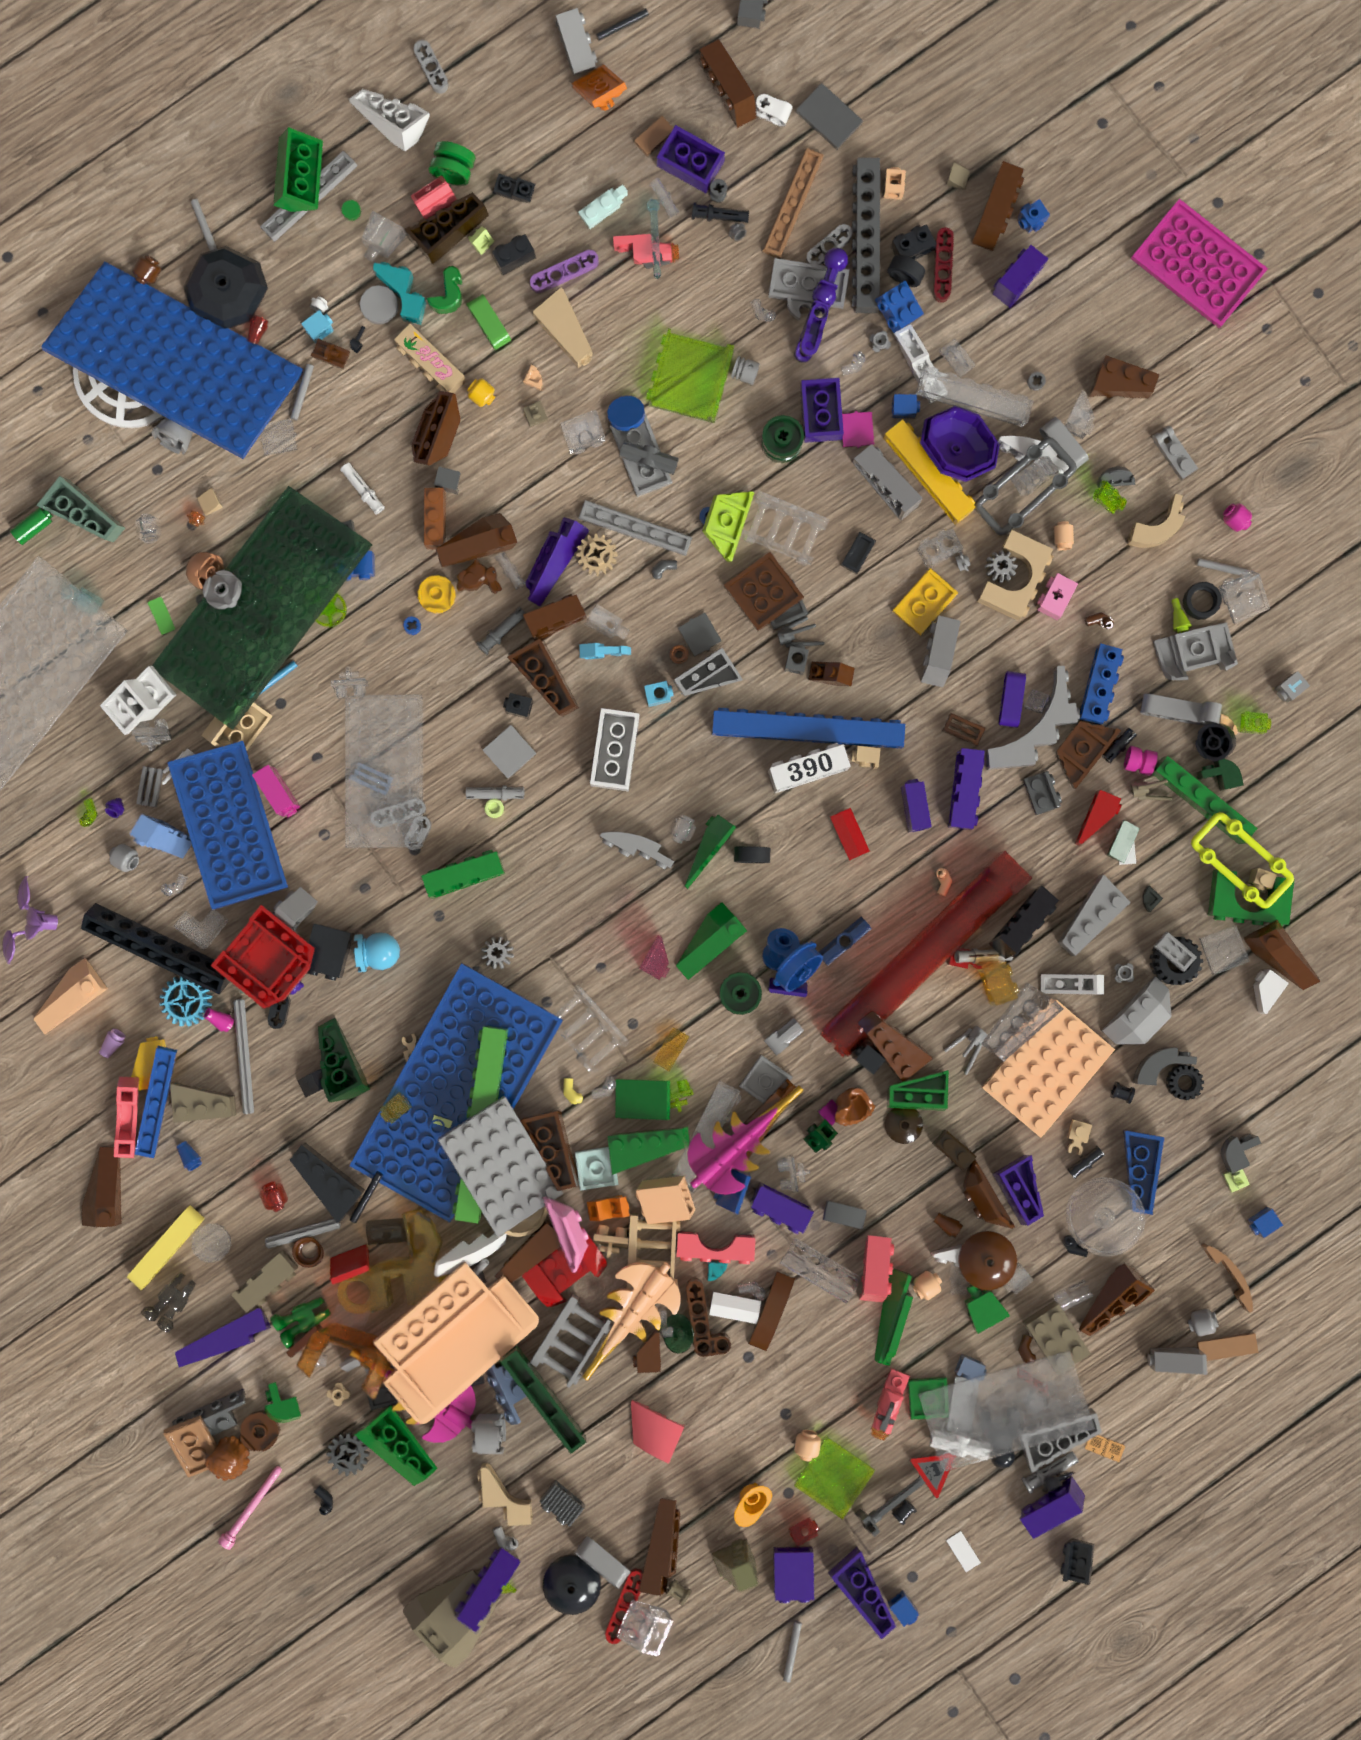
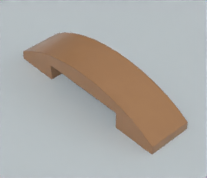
(1242, 1295)

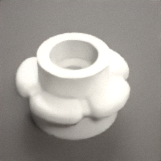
(319, 304)

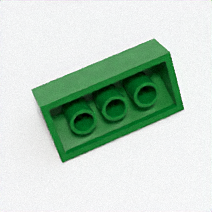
(298, 171)

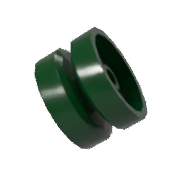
(776, 448)
(748, 1001)

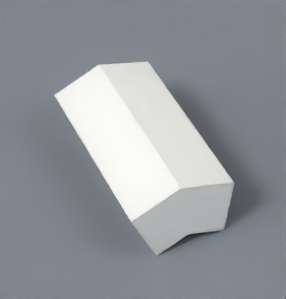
(735, 1307)

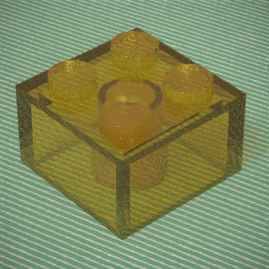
(998, 983)

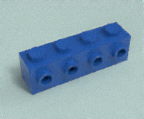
(1100, 684)

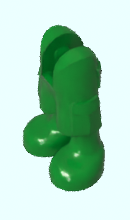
(305, 1317)

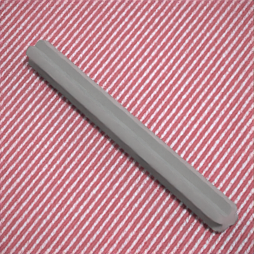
(243, 1056)

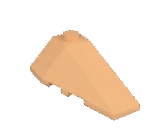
(72, 993)

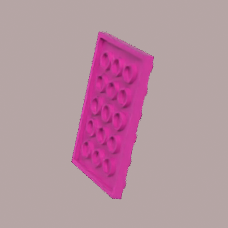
(1199, 263)

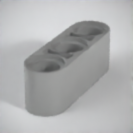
(1056, 430)
(602, 1562)

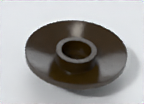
(896, 1132)

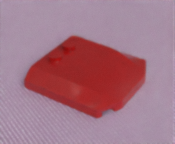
(265, 959)

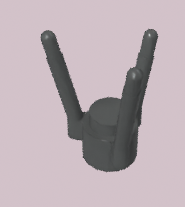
(786, 634)

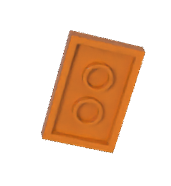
(600, 87)

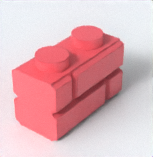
(433, 197)

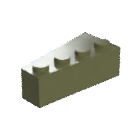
(737, 1565)

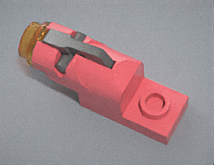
(642, 249)
(889, 1404)

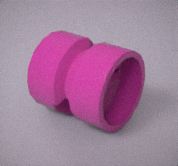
(1141, 761)

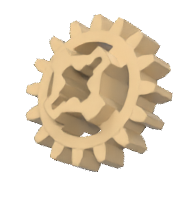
(603, 551)

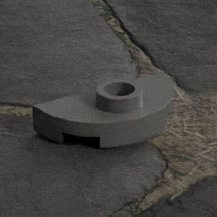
(1117, 477)

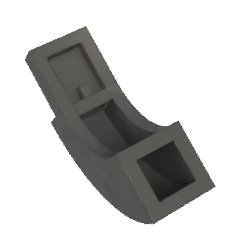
(1155, 1061)

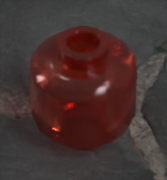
(273, 1196)

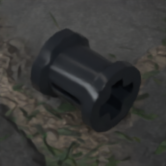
(1122, 1092)
(904, 1511)

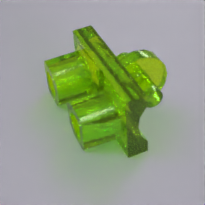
(1109, 498)
(684, 1091)

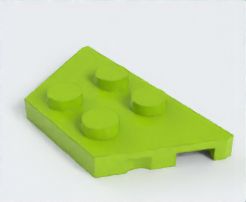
(726, 521)

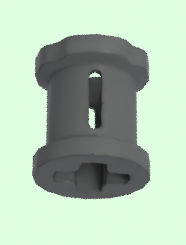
(722, 186)

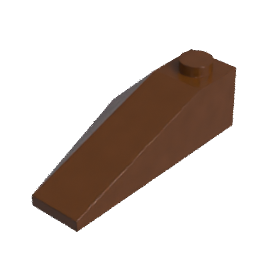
(481, 539)
(1279, 951)
(1120, 1292)

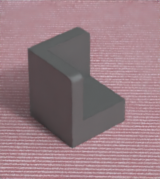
(447, 479)

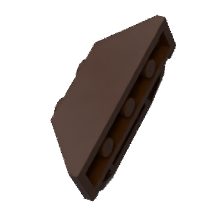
(436, 429)
(984, 1198)

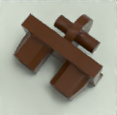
(330, 353)

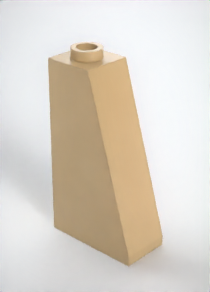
(561, 324)

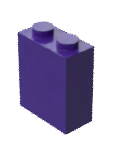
(915, 806)
(793, 1574)

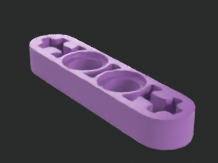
(566, 275)

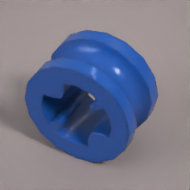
(412, 631)

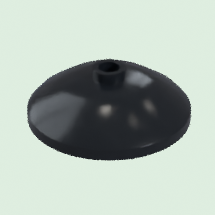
(574, 1572)

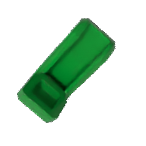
(453, 297)

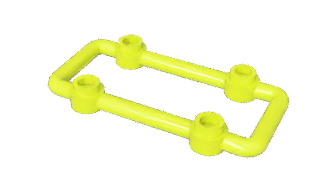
(1235, 827)

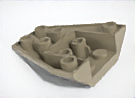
(435, 1622)

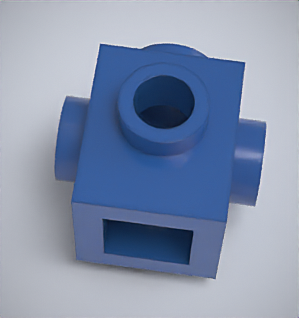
(1033, 216)

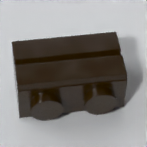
(954, 1150)

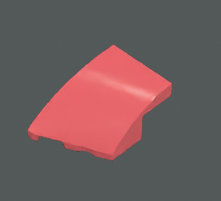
(654, 1432)

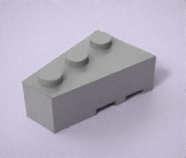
(575, 41)
(940, 651)

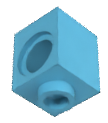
(318, 326)
(650, 689)

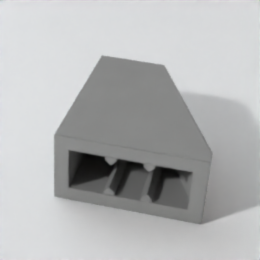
(1178, 1360)

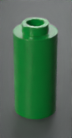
(31, 525)

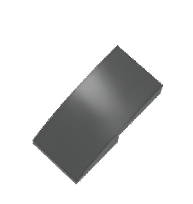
(844, 1215)

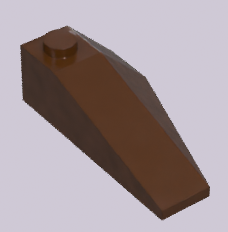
(103, 1195)

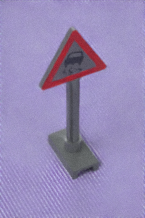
(929, 1474)

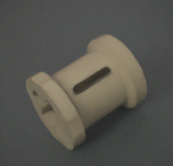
(678, 1592)

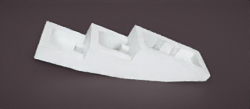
(913, 351)
(471, 1254)

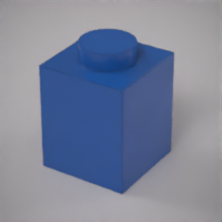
(905, 406)
(1264, 1222)
(903, 1608)

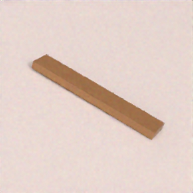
(793, 203)

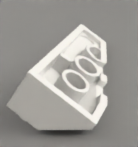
(396, 121)

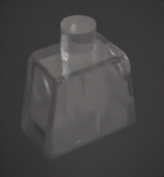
(381, 236)
(598, 621)

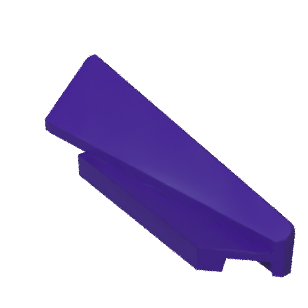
(224, 1339)

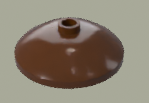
(974, 1258)

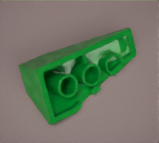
(714, 838)

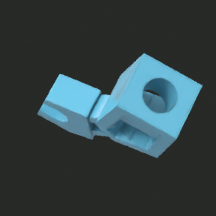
(597, 650)

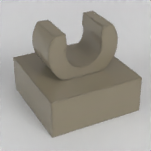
(535, 413)

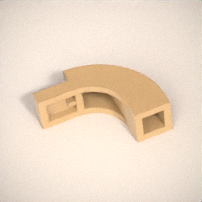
(1151, 536)

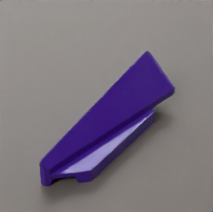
(554, 558)

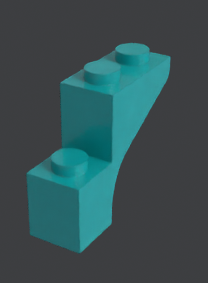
(400, 282)

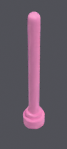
(227, 1539)

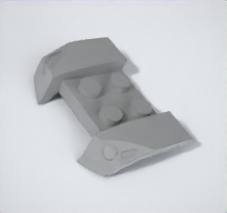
(1195, 650)

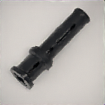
(709, 213)

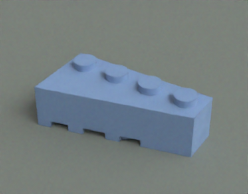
(160, 835)

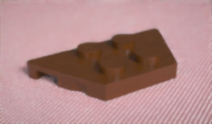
(1083, 749)

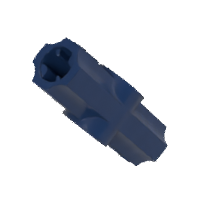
(853, 932)

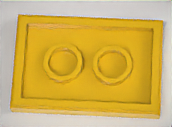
(925, 601)

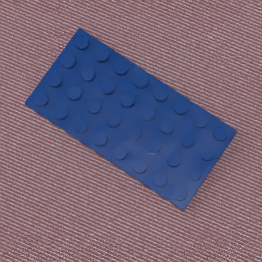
(227, 825)

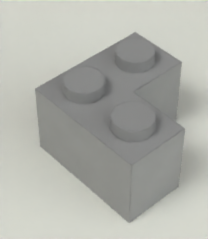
(295, 908)

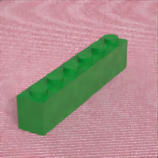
(1199, 795)

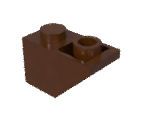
(831, 673)

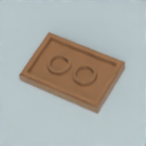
(191, 1444)

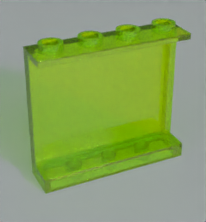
(690, 377)

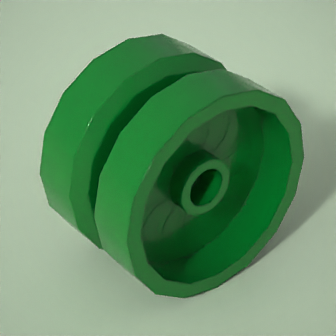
(452, 163)

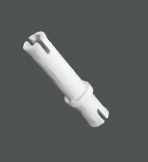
(366, 493)

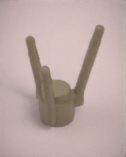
(1141, 787)

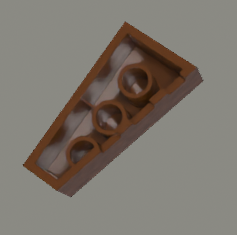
(998, 206)
(899, 1050)

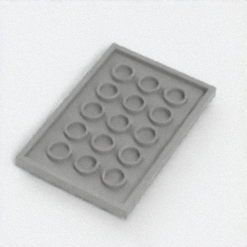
(499, 1166)

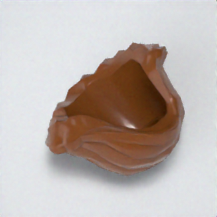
(853, 1107)
(228, 1459)

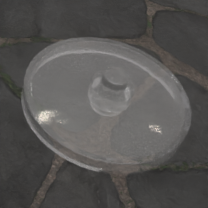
(1105, 1216)

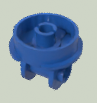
(790, 959)

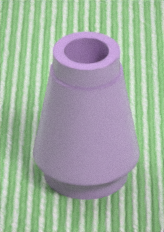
(112, 1042)

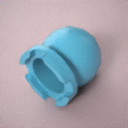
(377, 951)

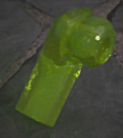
(90, 814)

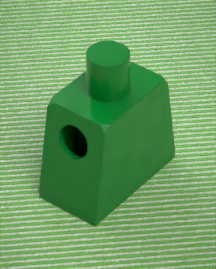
(984, 1309)

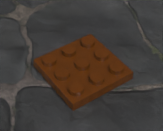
(763, 591)

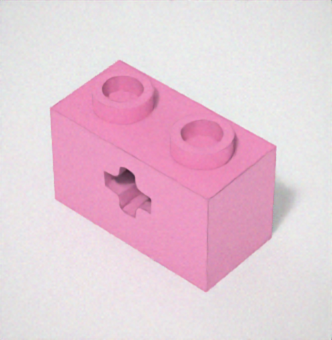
(1065, 590)

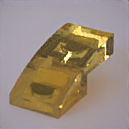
(671, 1049)

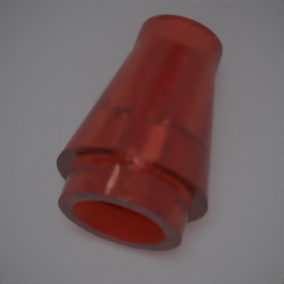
(257, 329)

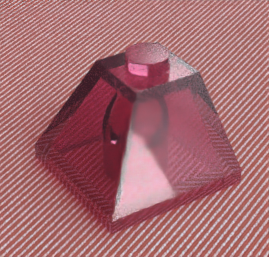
(656, 960)

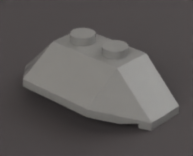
(1141, 1016)

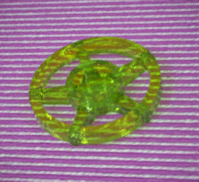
(331, 609)

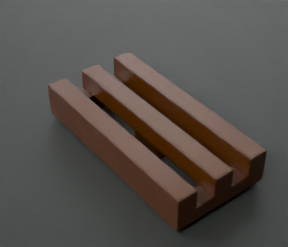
(948, 723)
(302, 1342)

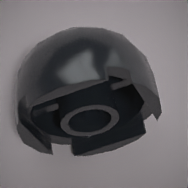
(1215, 741)

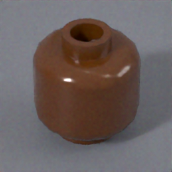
(146, 269)

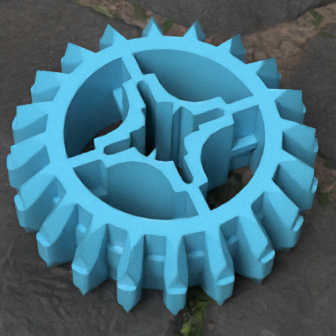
(186, 1007)

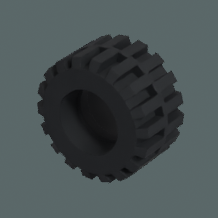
(1164, 973)

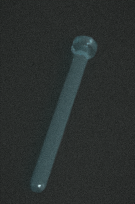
(653, 206)

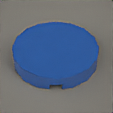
(626, 413)

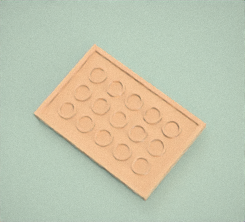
(1048, 1071)

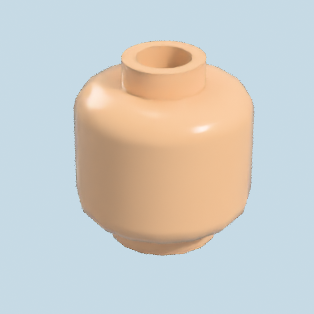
(927, 1285)
(807, 1445)

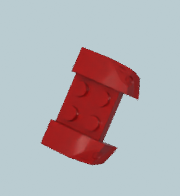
(554, 1276)

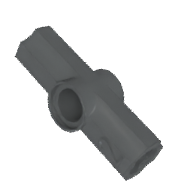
(649, 457)

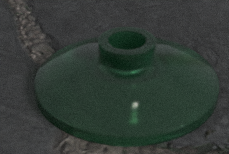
(682, 1334)

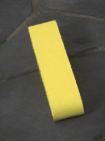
(165, 1247)

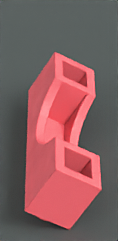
(126, 1117)
(740, 1249)

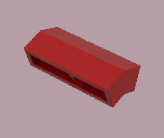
(850, 834)

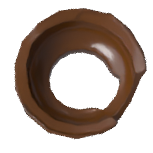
(301, 1259)

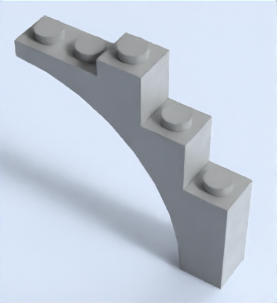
(1058, 712)

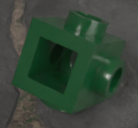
(820, 1136)

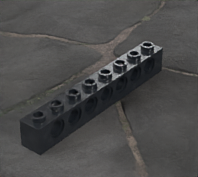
(153, 947)

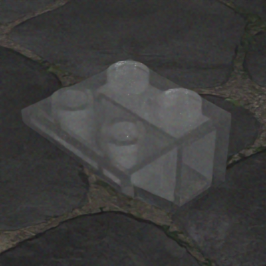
(645, 1627)

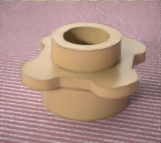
(339, 1388)

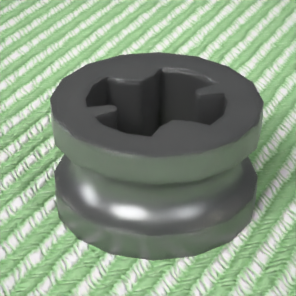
(1042, 381)

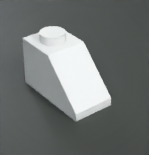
(1268, 989)

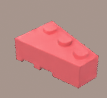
(877, 1269)

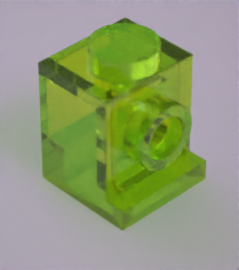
(1248, 724)

